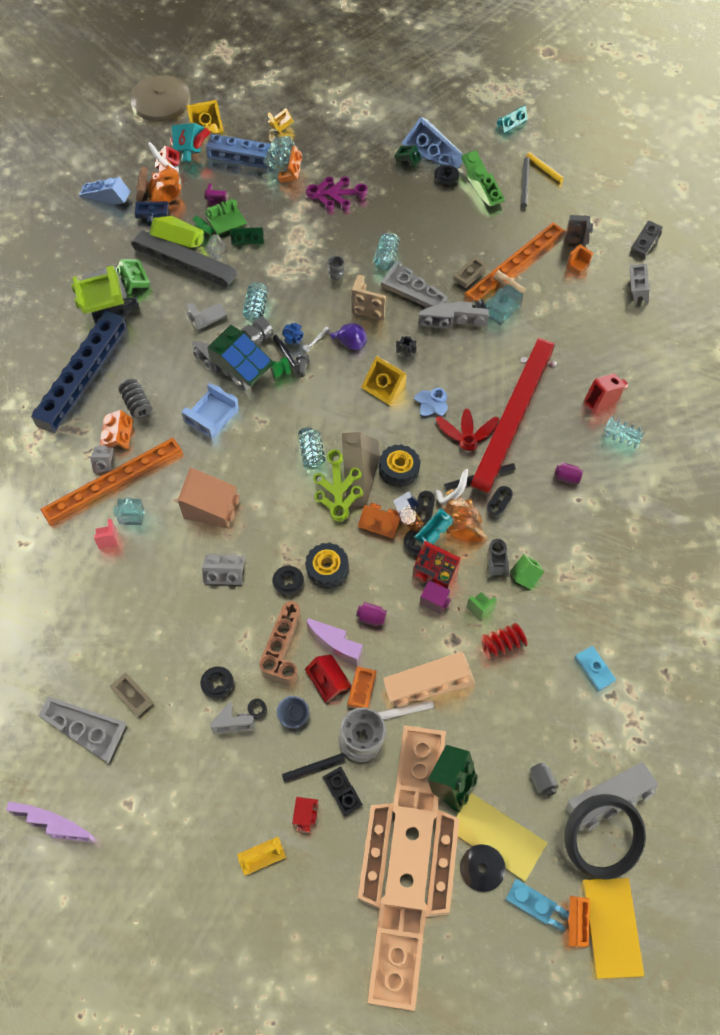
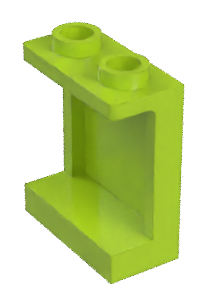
(97, 292)

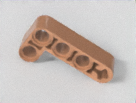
(284, 641)

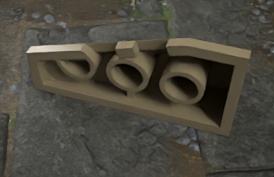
(362, 453)

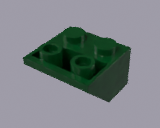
(453, 777)

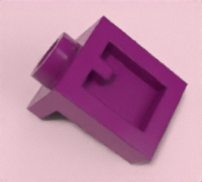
(214, 196)

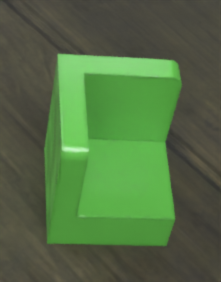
(527, 571)
(481, 605)

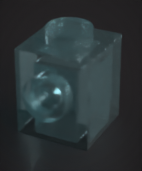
(129, 511)

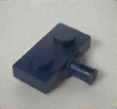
(151, 210)

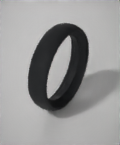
(636, 848)

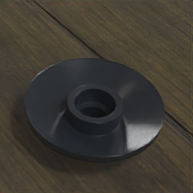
(495, 868)

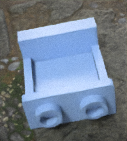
(211, 411)

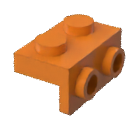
(293, 167)
(116, 430)
(379, 520)

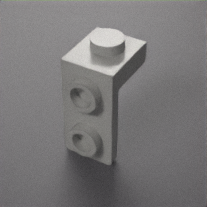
(206, 316)

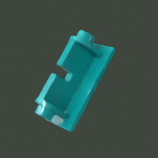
(513, 119)
(438, 523)

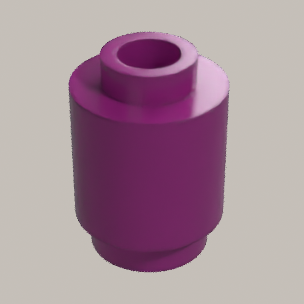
(568, 473)
(371, 614)

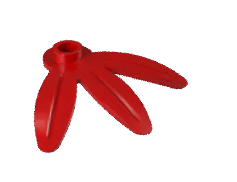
(467, 439)

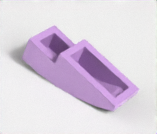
(335, 641)

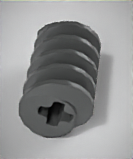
(135, 398)

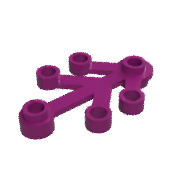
(318, 192)

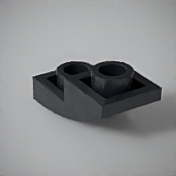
(342, 791)

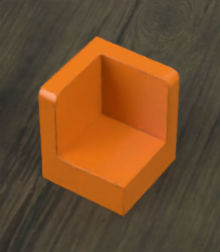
(579, 259)

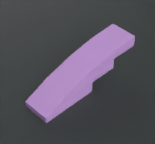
(55, 825)

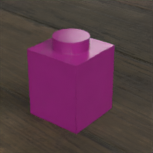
(435, 597)

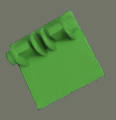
(225, 217)

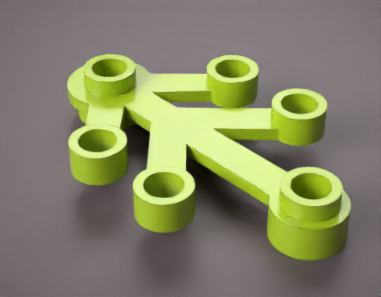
(338, 488)

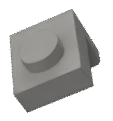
(101, 459)

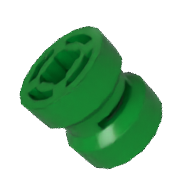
(280, 367)

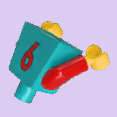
(189, 138)

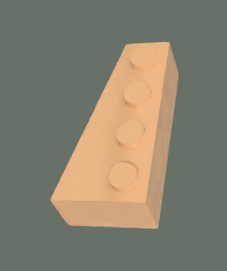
(429, 680)

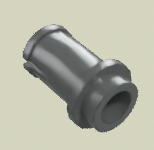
(302, 360)

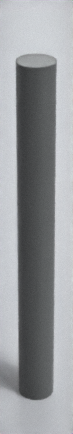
(525, 182)

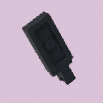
(122, 310)

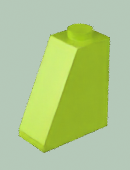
(176, 231)

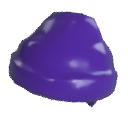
(351, 336)

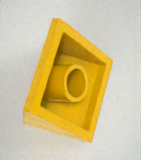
(205, 113)
(384, 381)

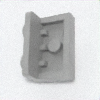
(223, 569)

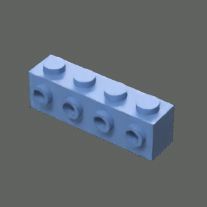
(237, 151)

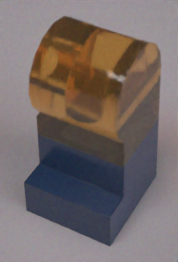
(406, 508)

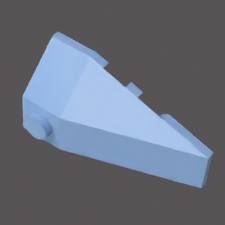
(433, 144)

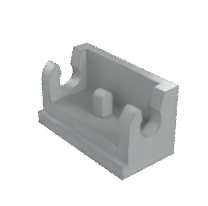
(639, 282)

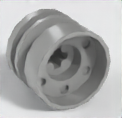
(362, 723)

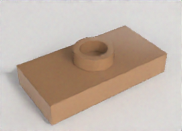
(142, 184)

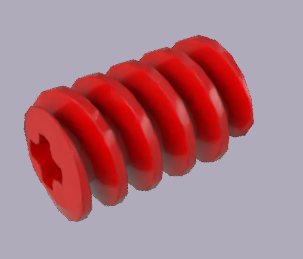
(503, 639)

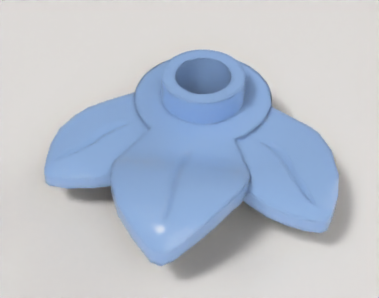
(430, 403)

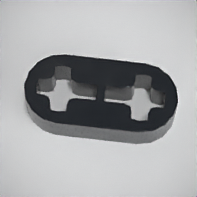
(495, 500)
(429, 508)

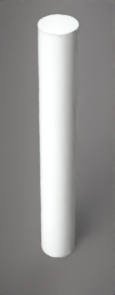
(406, 709)

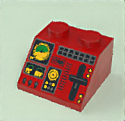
(436, 566)

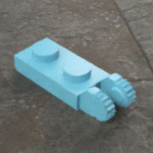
(536, 905)

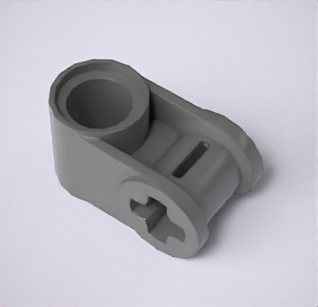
(497, 562)

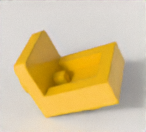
(281, 120)

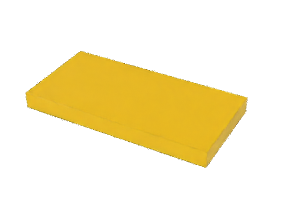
(613, 929)

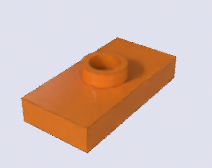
(361, 688)
(579, 921)

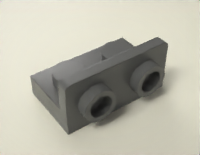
(578, 229)

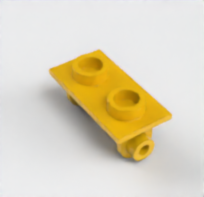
(261, 856)

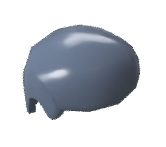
(293, 712)

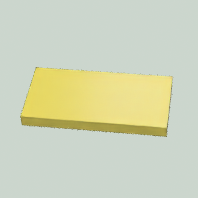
(486, 825)

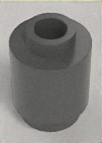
(544, 779)

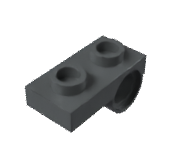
(647, 238)

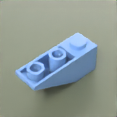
(108, 191)

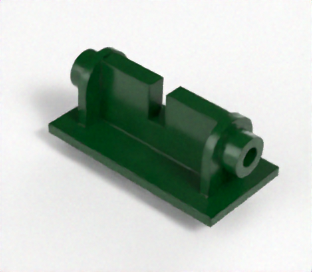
(247, 235)

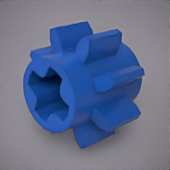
(292, 333)

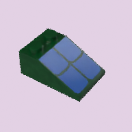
(239, 355)

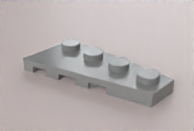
(405, 283)
(88, 728)

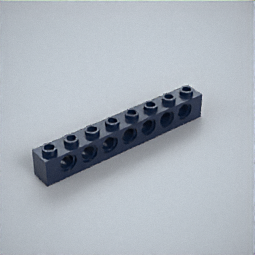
(79, 372)

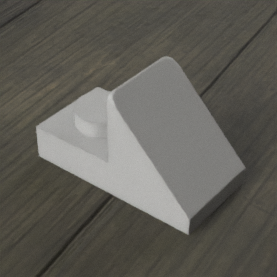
(226, 722)

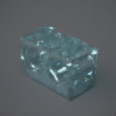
(279, 154)

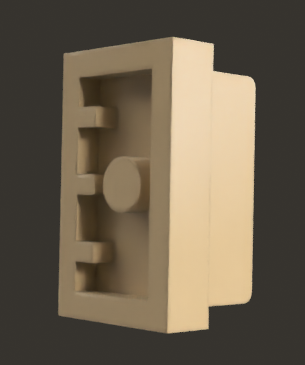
(367, 302)

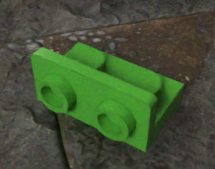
(132, 274)

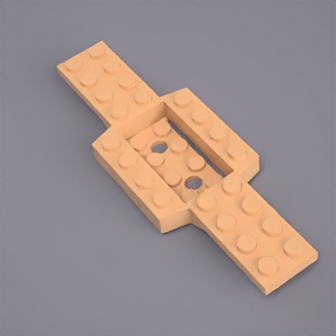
(402, 908)

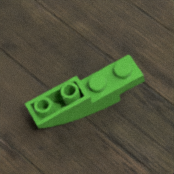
(480, 179)

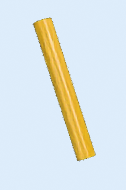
(545, 168)

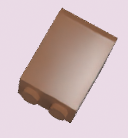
(207, 499)

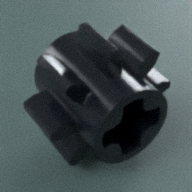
(406, 346)

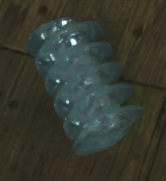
(386, 251)
(255, 301)
(624, 432)
(311, 448)

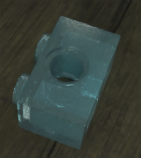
(504, 304)

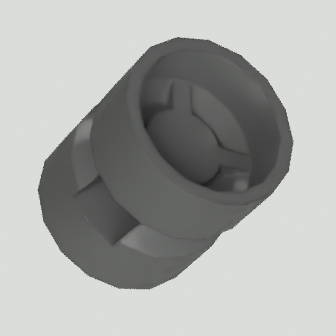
(259, 330)

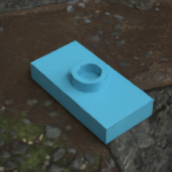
(595, 668)

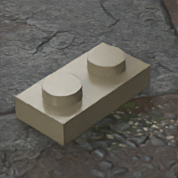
(470, 272)
(131, 694)

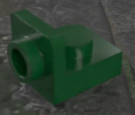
(410, 153)

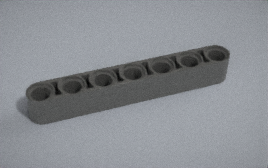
(184, 259)

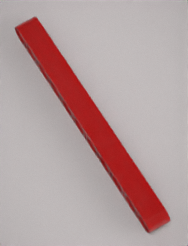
(512, 416)

